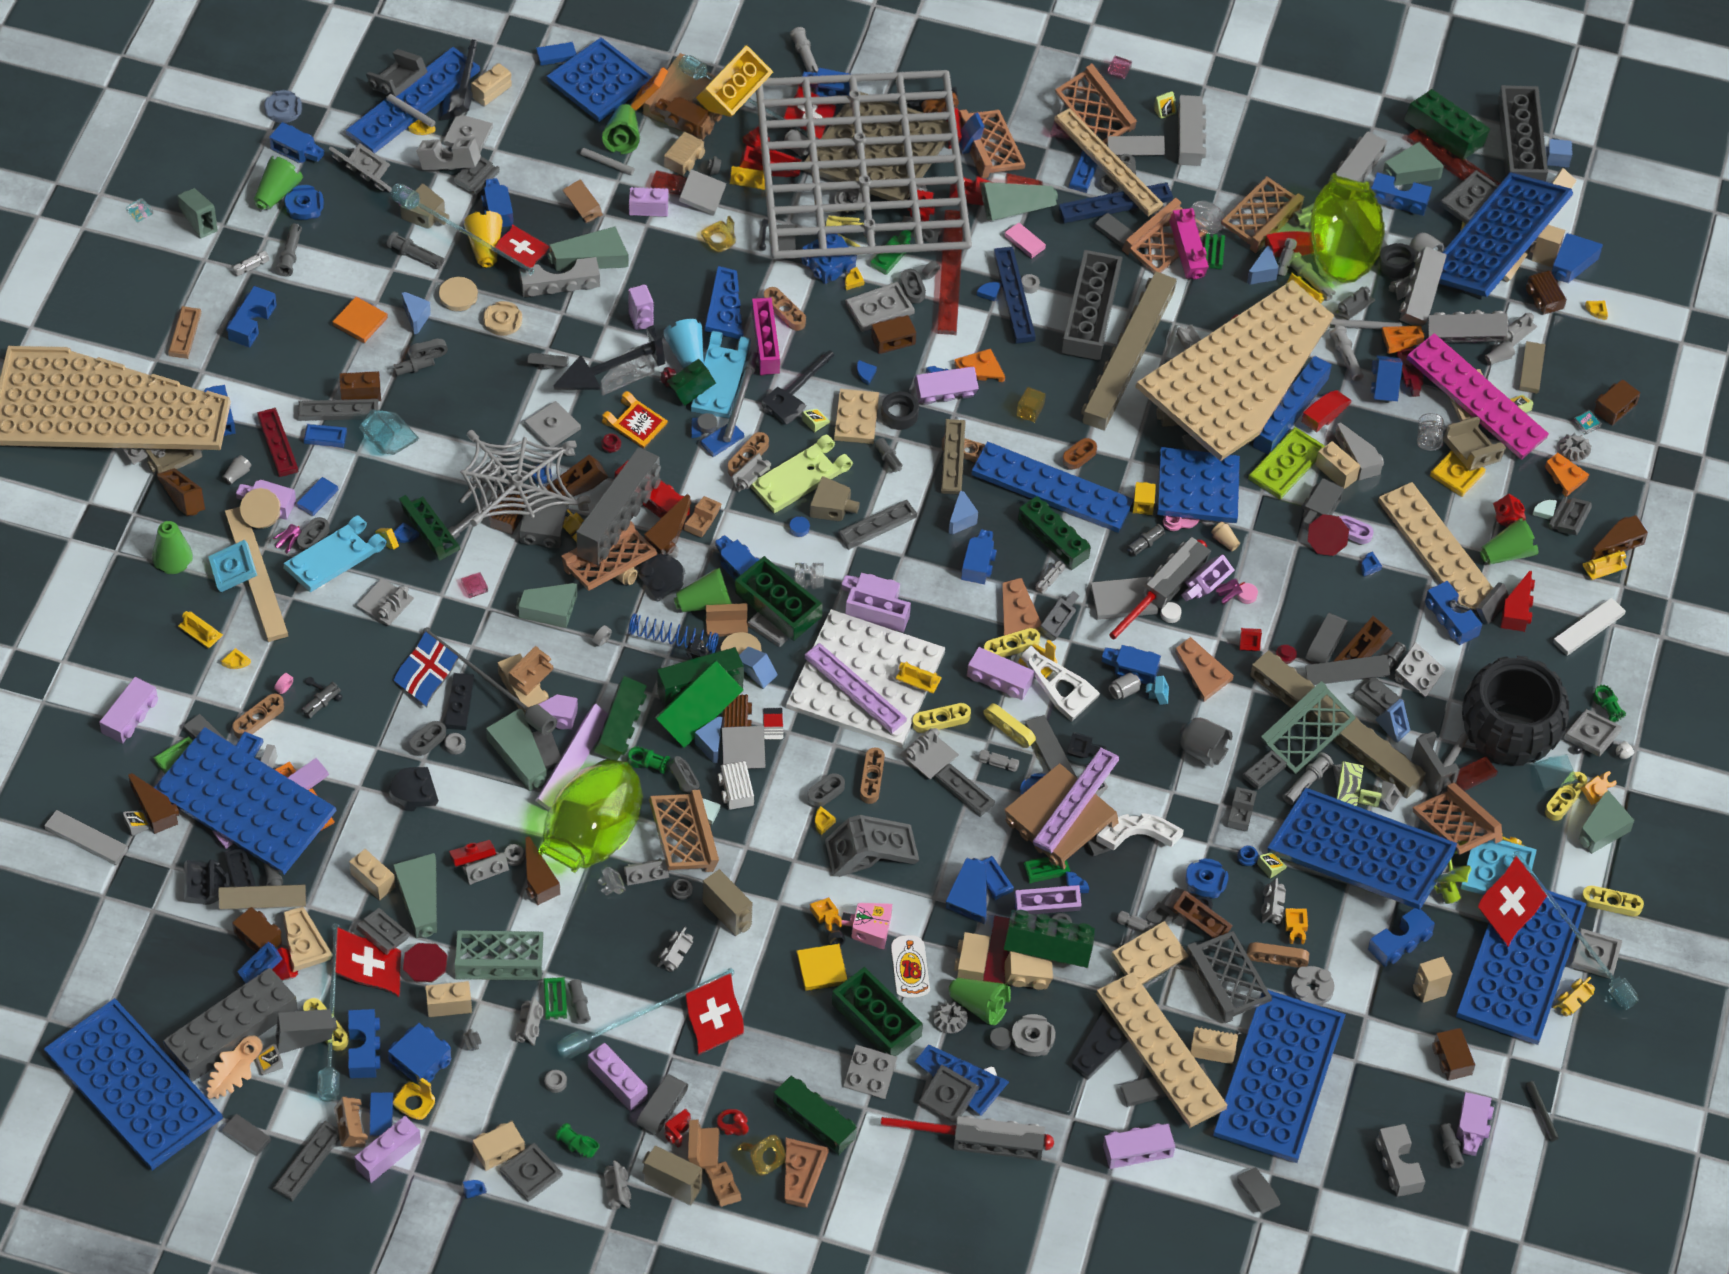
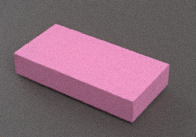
(1025, 240)

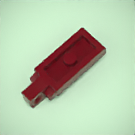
(1410, 374)

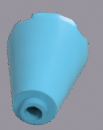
(685, 341)

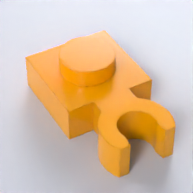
(1596, 787)
(826, 911)
(1297, 923)

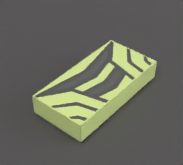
(1349, 783)

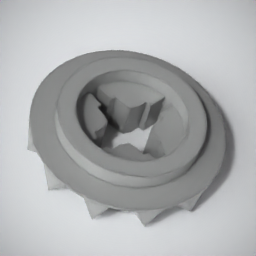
(852, 194)
(1575, 453)
(956, 1024)

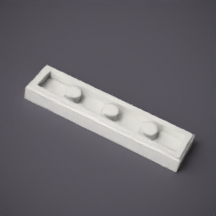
(1589, 626)

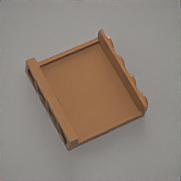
(680, 85)
(1040, 801)

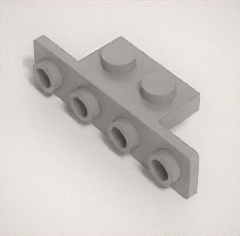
(368, 163)

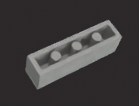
(1191, 130)
(1362, 158)
(1422, 286)
(1469, 327)

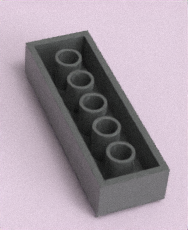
(1522, 131)
(1092, 305)
(618, 506)
(222, 1027)

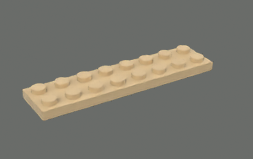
(1435, 544)
(1161, 1049)

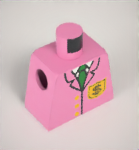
(870, 923)

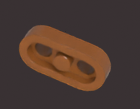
(937, 105)
(1076, 456)

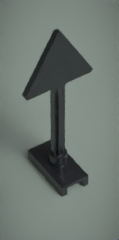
(582, 377)

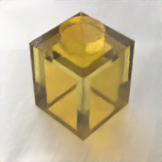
(1031, 404)

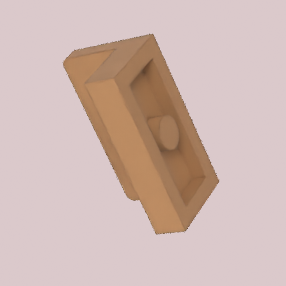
(726, 619)
(703, 1145)

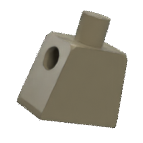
(420, 216)
(832, 501)

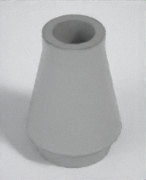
(1500, 353)
(237, 469)

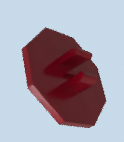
(1328, 535)
(425, 962)

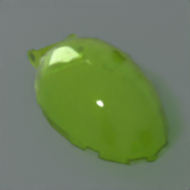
(1345, 230)
(593, 815)

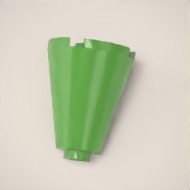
(622, 131)
(276, 182)
(1510, 544)
(171, 549)
(704, 591)
(981, 998)

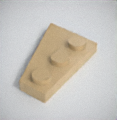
(304, 940)

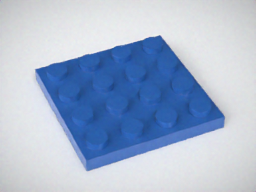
(599, 79)
(1198, 485)

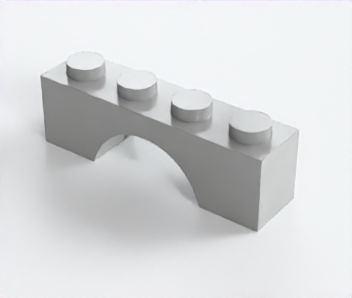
(582, 276)

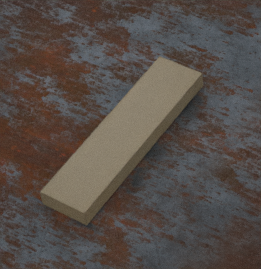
(953, 456)
(262, 896)

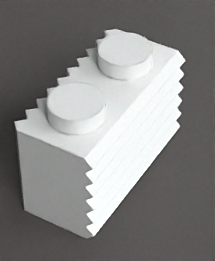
(736, 785)

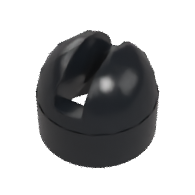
(835, 937)

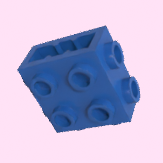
(829, 267)
(420, 1054)

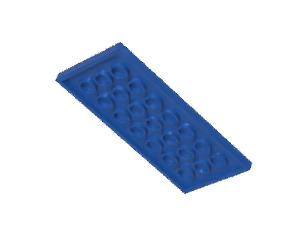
(1501, 233)
(245, 800)
(1362, 848)
(1517, 984)
(1279, 1076)
(133, 1084)

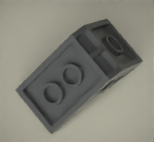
(865, 840)

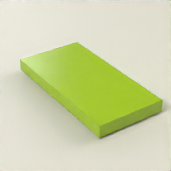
(1286, 463)

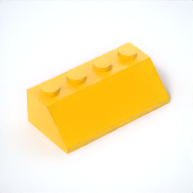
(734, 83)

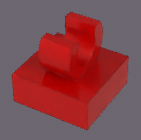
(753, 139)
(1250, 639)

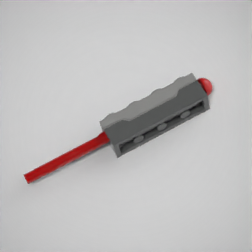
(1168, 579)
(987, 1136)

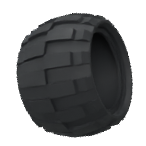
(1522, 685)

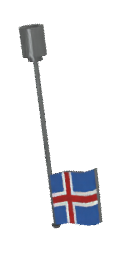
(433, 663)

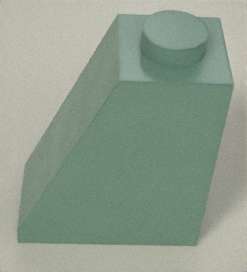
(1413, 165)
(198, 212)
(548, 604)
(1605, 824)

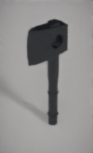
(459, 101)
(783, 403)

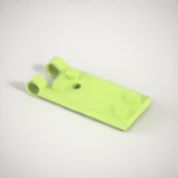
(794, 480)

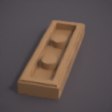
(185, 332)

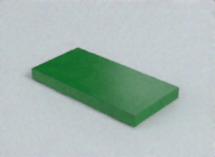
(699, 703)

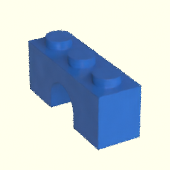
(1413, 200)
(256, 304)
(1460, 626)
(1389, 948)
(363, 1027)

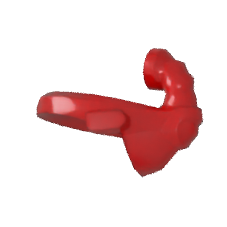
(738, 1128)

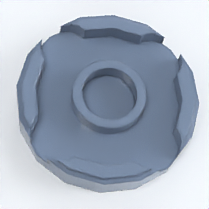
(283, 106)

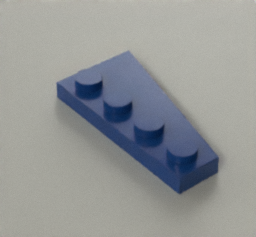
(725, 305)
(989, 1084)

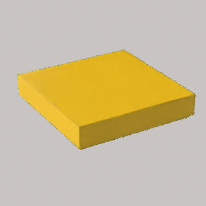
(1455, 475)
(822, 967)

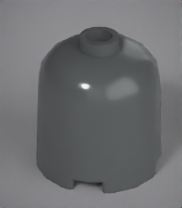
(1205, 740)

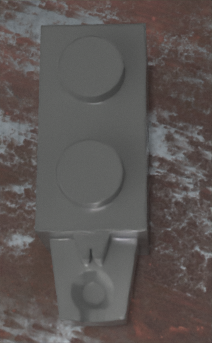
(1323, 501)

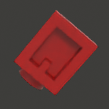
(676, 1127)

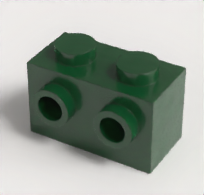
(691, 382)

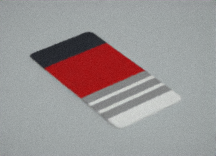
(773, 723)

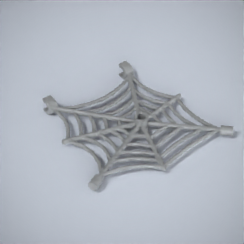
(517, 479)

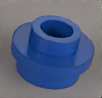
(1247, 851)

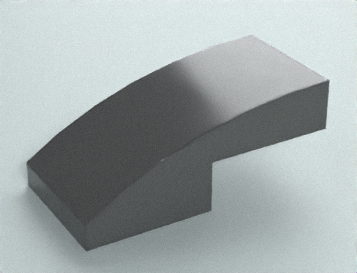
(1242, 809)
(1162, 913)
(1259, 1190)

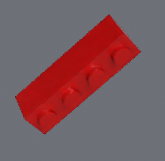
(661, 499)

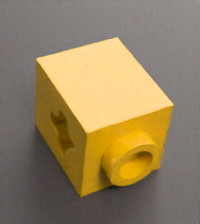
(1144, 498)

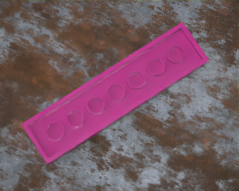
(1477, 396)

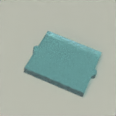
(1555, 772)

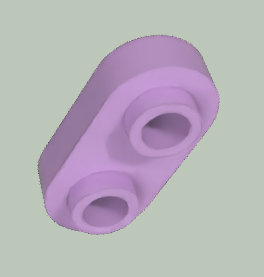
(1358, 528)

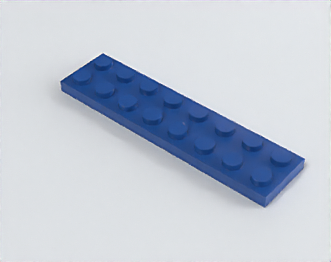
(388, 121)
(1052, 486)

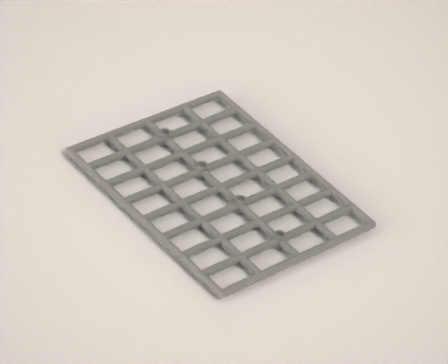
(864, 183)

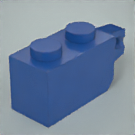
(829, 89)
(294, 144)
(498, 201)
(734, 556)
(978, 558)
(1133, 660)

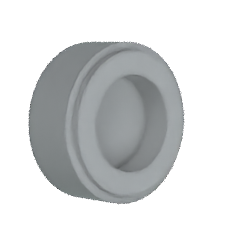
(1030, 283)
(602, 635)
(455, 743)
(555, 1081)

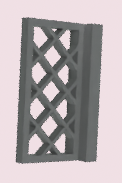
(1212, 984)

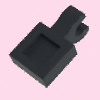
(1082, 745)

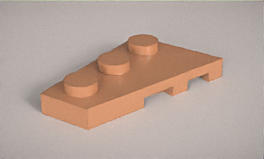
(1018, 608)
(1203, 668)
(803, 1169)

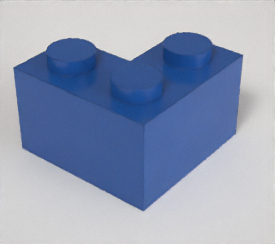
(1387, 378)

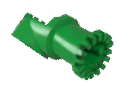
(1609, 704)
(649, 759)
(583, 1144)

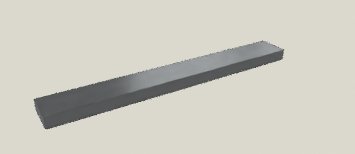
(1053, 755)

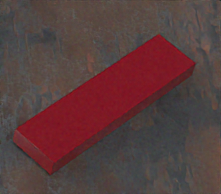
(277, 442)
(996, 954)

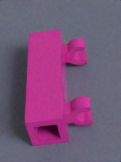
(1189, 243)

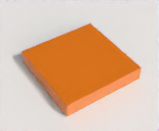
(649, 88)
(360, 319)

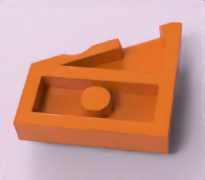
(1402, 337)
(984, 364)
(1566, 473)

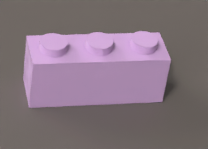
(946, 385)
(878, 609)
(1000, 673)
(129, 710)
(1048, 899)
(617, 1077)
(1138, 1146)
(387, 1149)

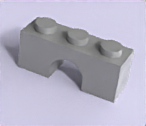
(434, 157)
(1403, 1177)

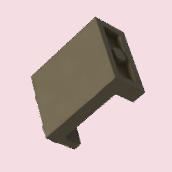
(1472, 445)
(173, 459)

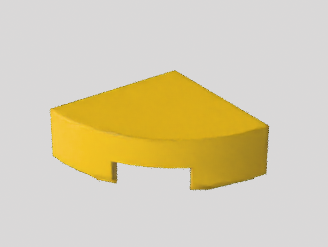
(420, 128)
(854, 279)
(1597, 309)
(388, 535)
(235, 660)
(823, 820)

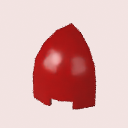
(284, 967)

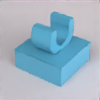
(1158, 690)

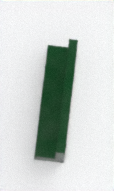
(427, 530)

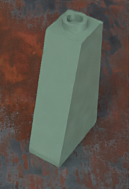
(1009, 199)
(602, 244)
(517, 747)
(419, 892)

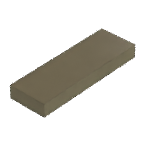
(1532, 367)

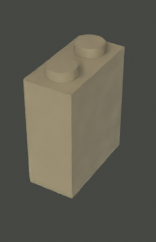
(727, 902)
(672, 1175)

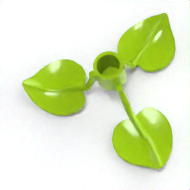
(1448, 881)

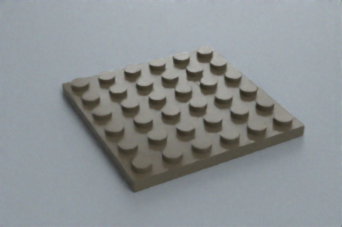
(880, 150)

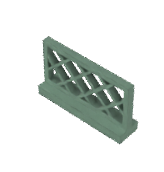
(1298, 712)
(499, 968)

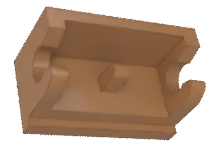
(583, 200)
(530, 671)
(349, 1123)

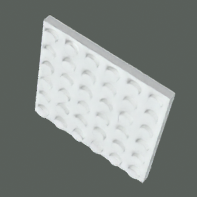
(875, 657)

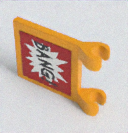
(637, 422)

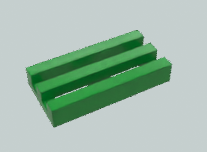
(1215, 240)
(1045, 872)
(556, 1014)

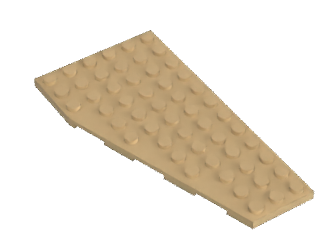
(1240, 372)
(90, 402)

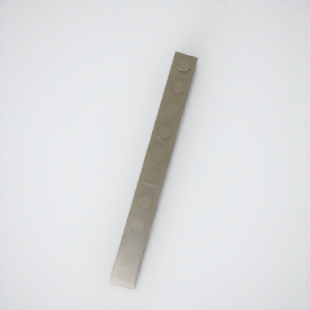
(1129, 350)
(1355, 739)

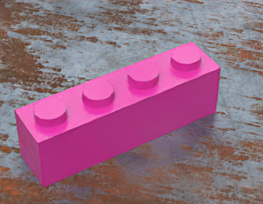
(766, 336)

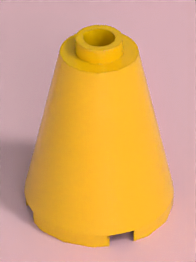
(488, 229)

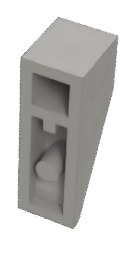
(1360, 451)

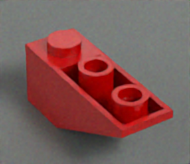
(1516, 607)

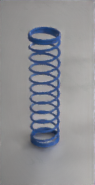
(634, 624)

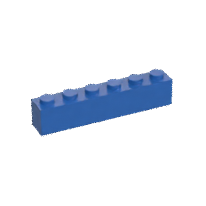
(1293, 404)

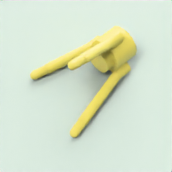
(838, 221)

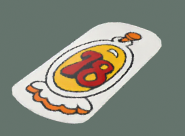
(910, 966)

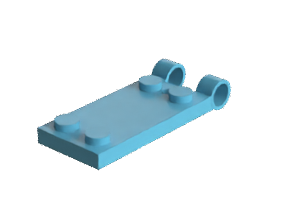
(727, 375)
(333, 555)

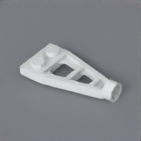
(1077, 700)

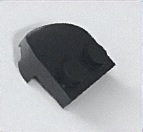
(662, 575)
(413, 788)
(203, 881)

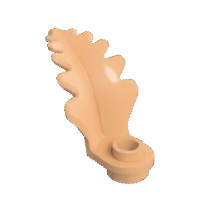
(234, 1066)

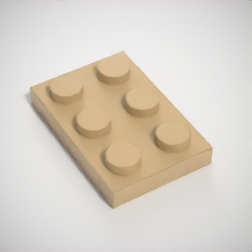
(856, 416)
(1150, 953)

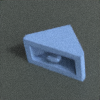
(1264, 269)
(417, 311)
(964, 514)
(758, 666)
(1395, 721)
(709, 738)

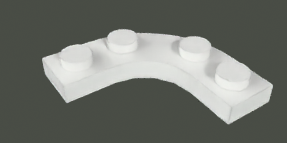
(1144, 824)

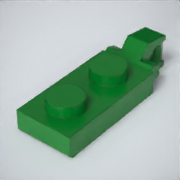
(886, 261)

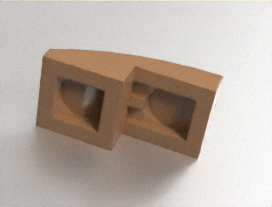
(703, 516)
(723, 1184)

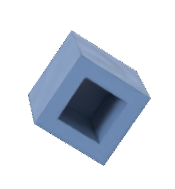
(1559, 153)

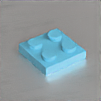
(232, 566)

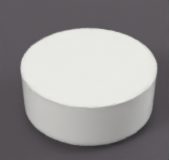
(1171, 612)

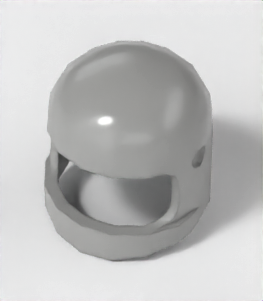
(1425, 239)

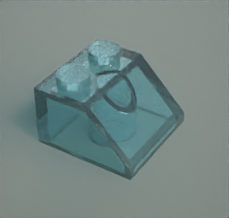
(387, 432)

